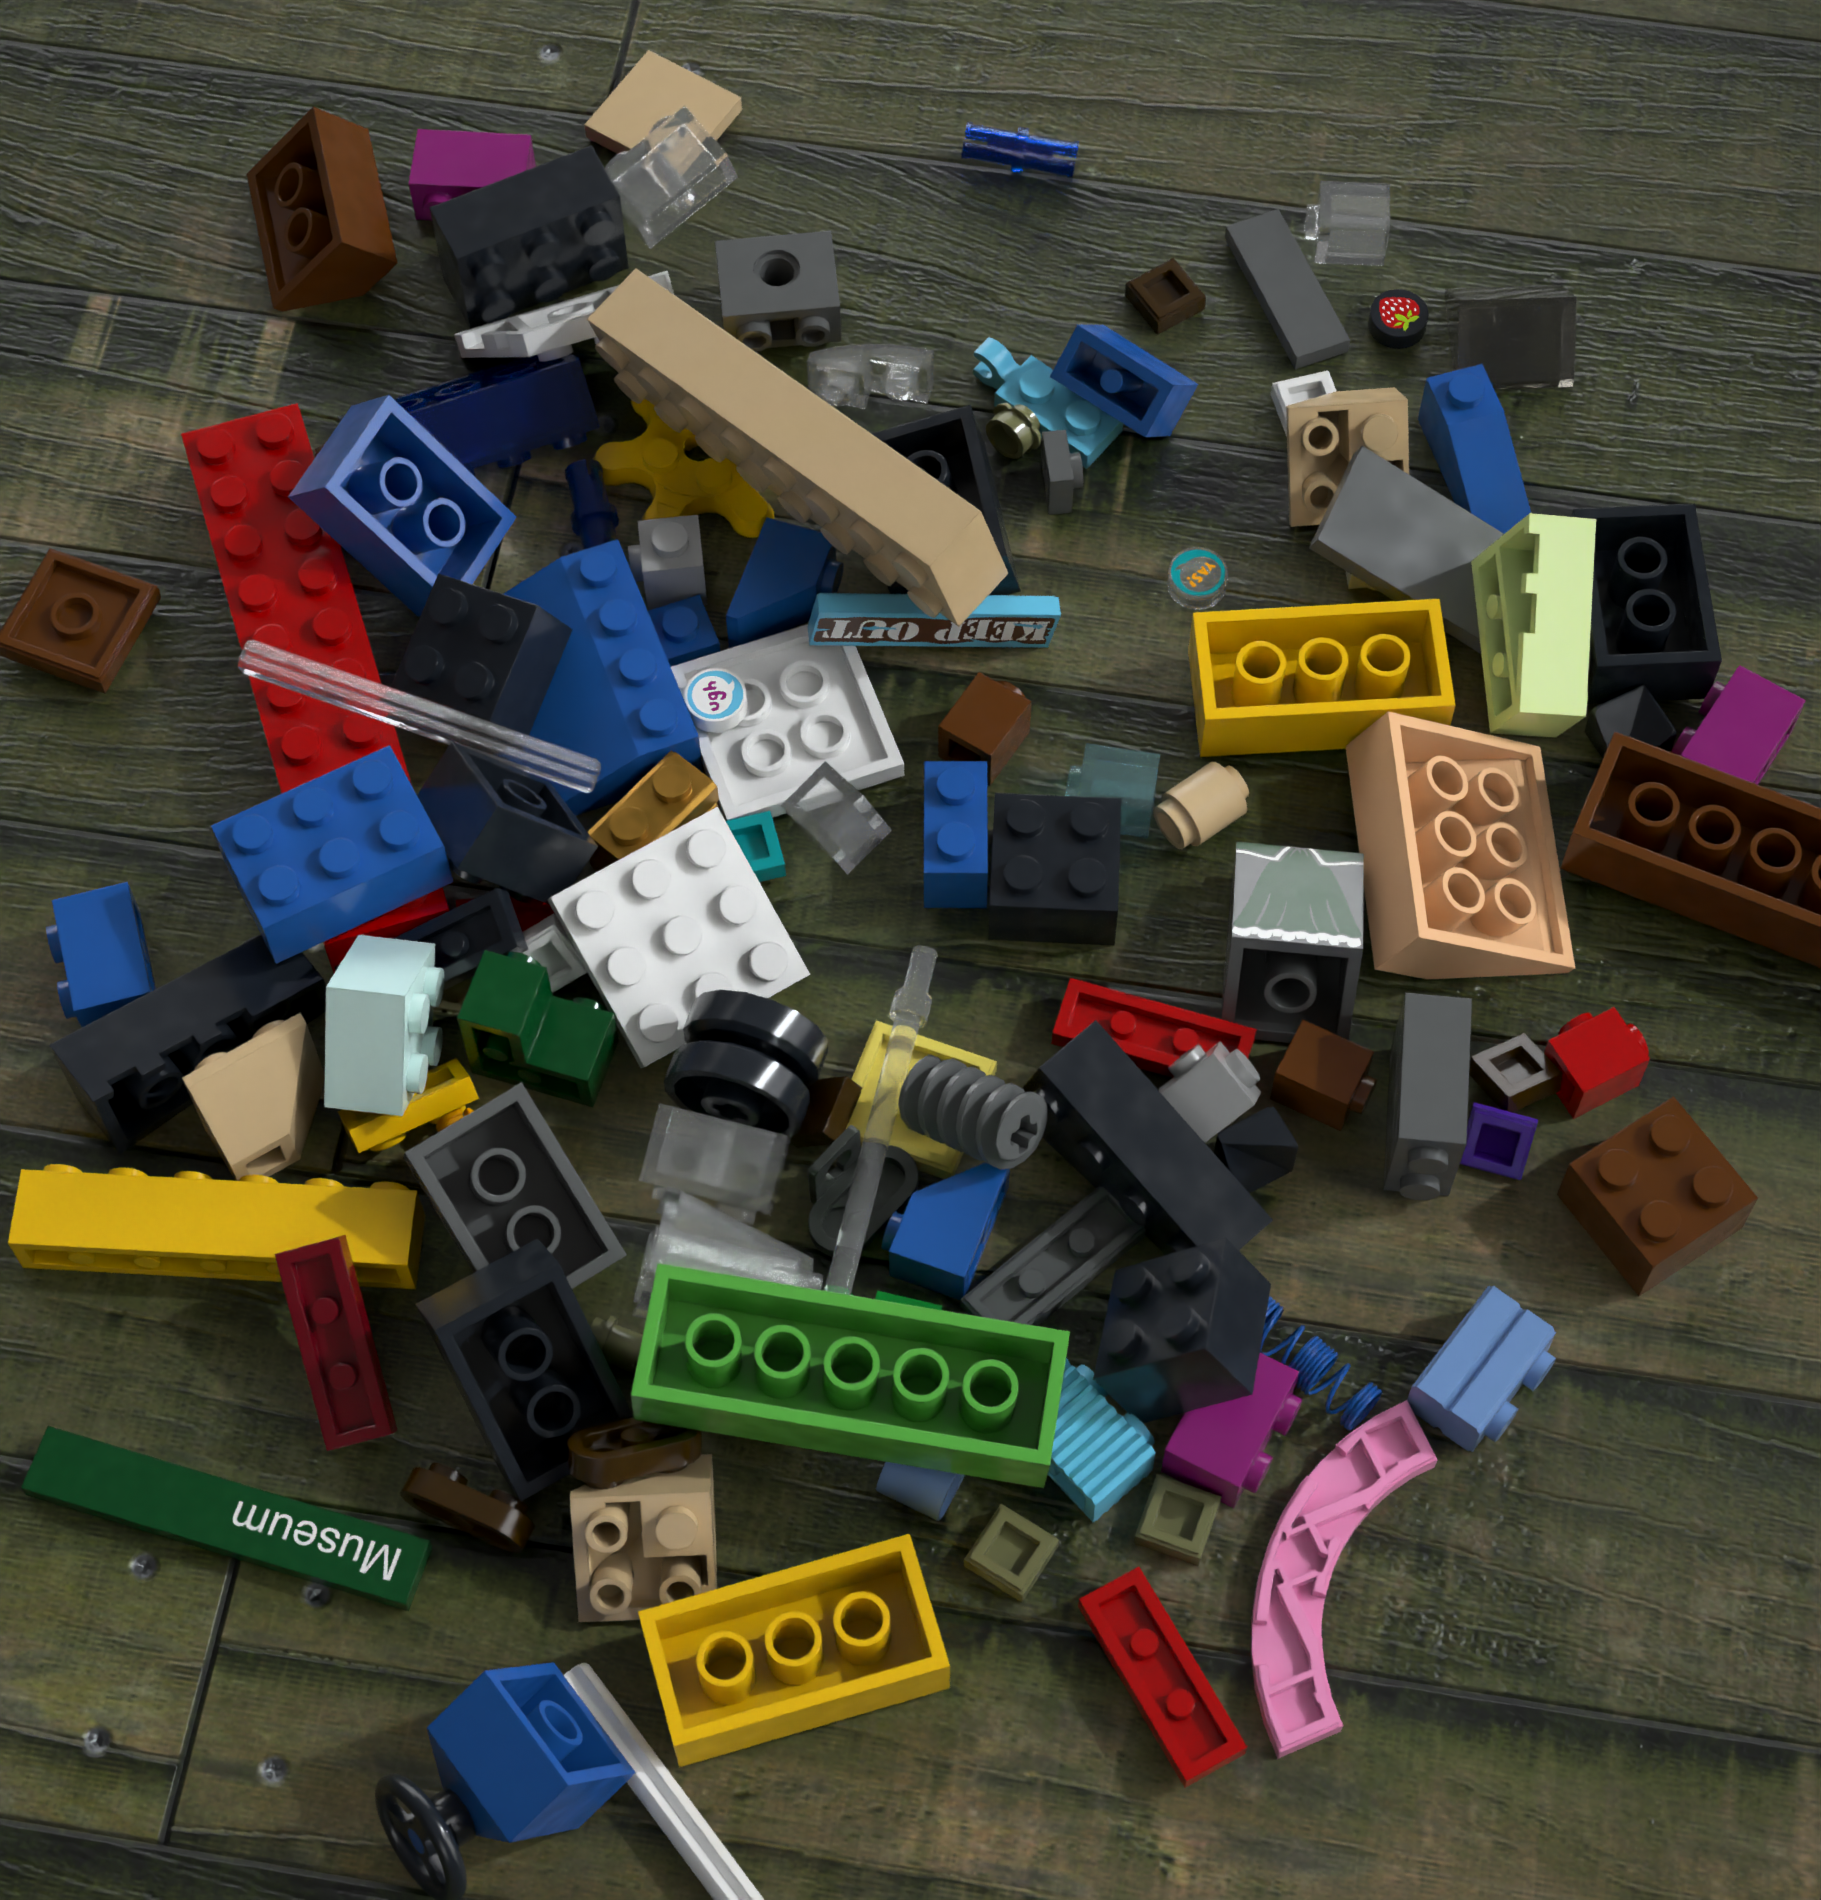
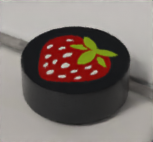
(1398, 319)

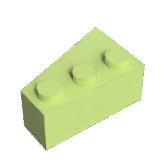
(1536, 624)

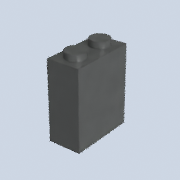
(1427, 1095)

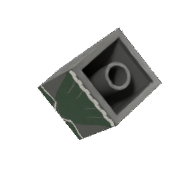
(1293, 940)

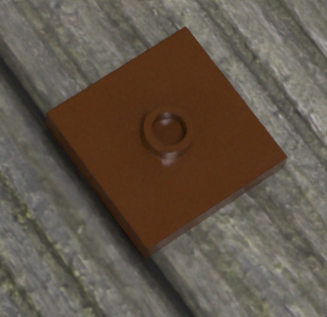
(77, 620)

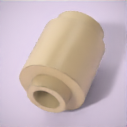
(1202, 805)

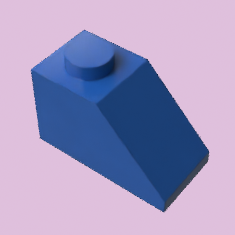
(781, 582)
(946, 1230)

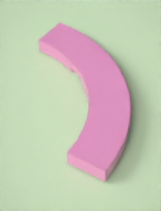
(1300, 1563)

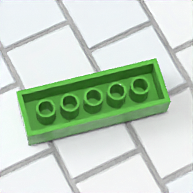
(850, 1375)

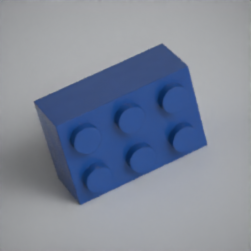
(401, 502)
(333, 853)

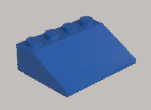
(613, 680)

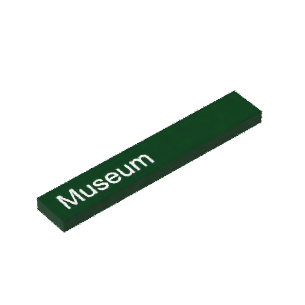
(228, 1518)

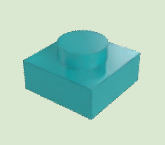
(759, 844)

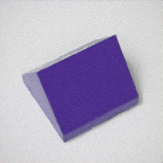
(1498, 1141)

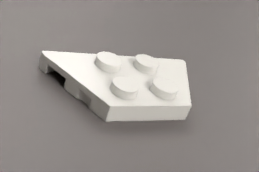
(541, 331)

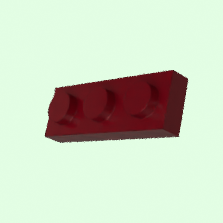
(336, 1343)

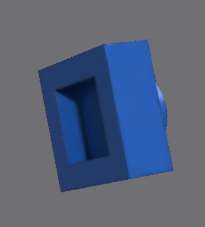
(684, 630)

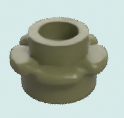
(1013, 430)

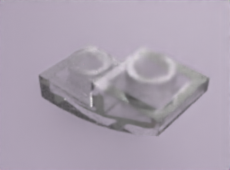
(852, 371)

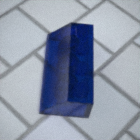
(506, 410)

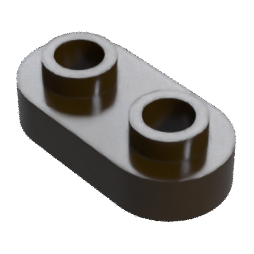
(630, 1449)
(445, 1497)

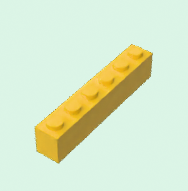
(210, 1225)

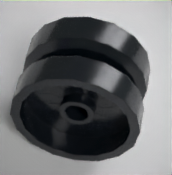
(747, 1061)

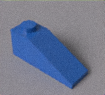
(1474, 446)

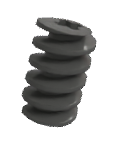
(972, 1111)

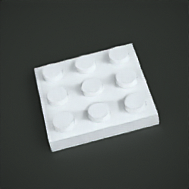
(801, 711)
(673, 926)

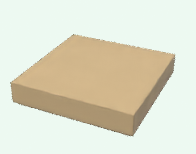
(655, 91)

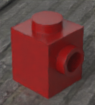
(1597, 1059)

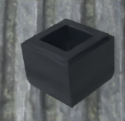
(1632, 715)
(1257, 1149)

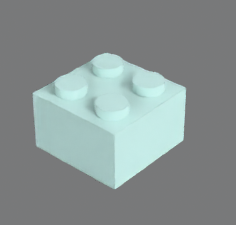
(381, 1025)

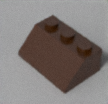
(321, 213)

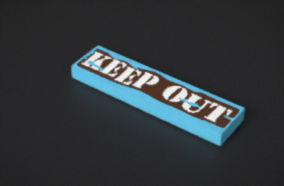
(897, 621)

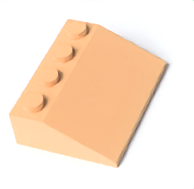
(1457, 852)

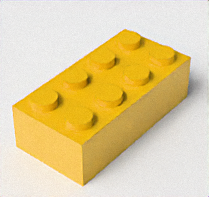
(1315, 674)
(795, 1650)

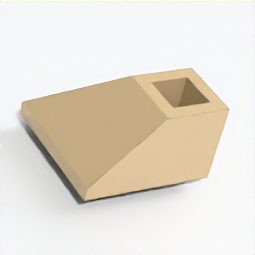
(1326, 435)
(260, 1097)
(644, 1542)

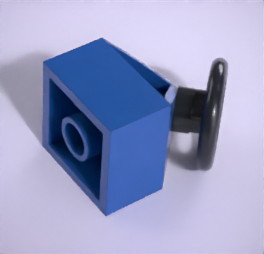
(513, 1766)

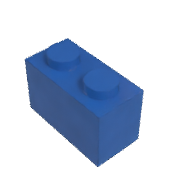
(1123, 380)
(955, 834)
(102, 951)

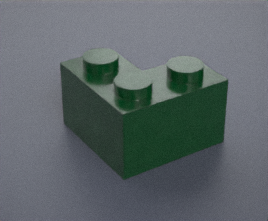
(529, 1036)

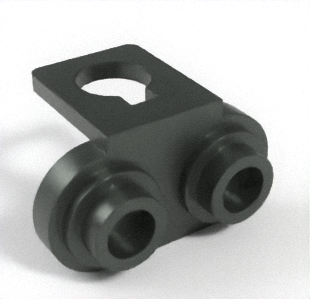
(831, 1190)

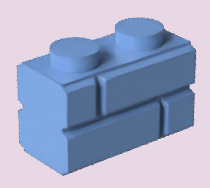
(1481, 1370)

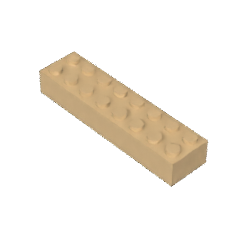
(799, 449)

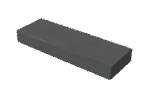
(1287, 289)
(1056, 1263)

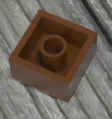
(1656, 1195)

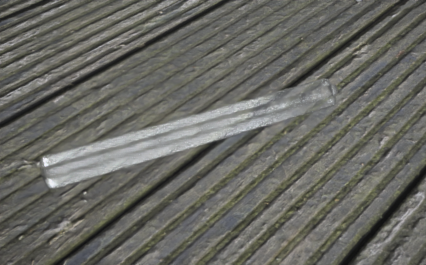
(418, 715)

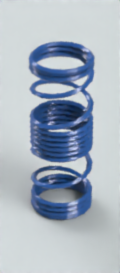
(1313, 1363)

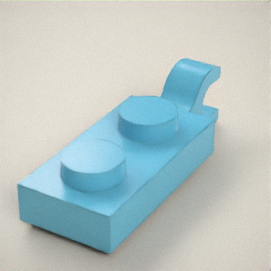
(1056, 407)

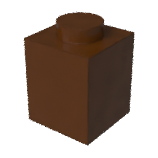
(985, 725)
(1324, 1076)

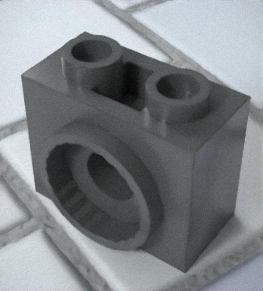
(779, 290)

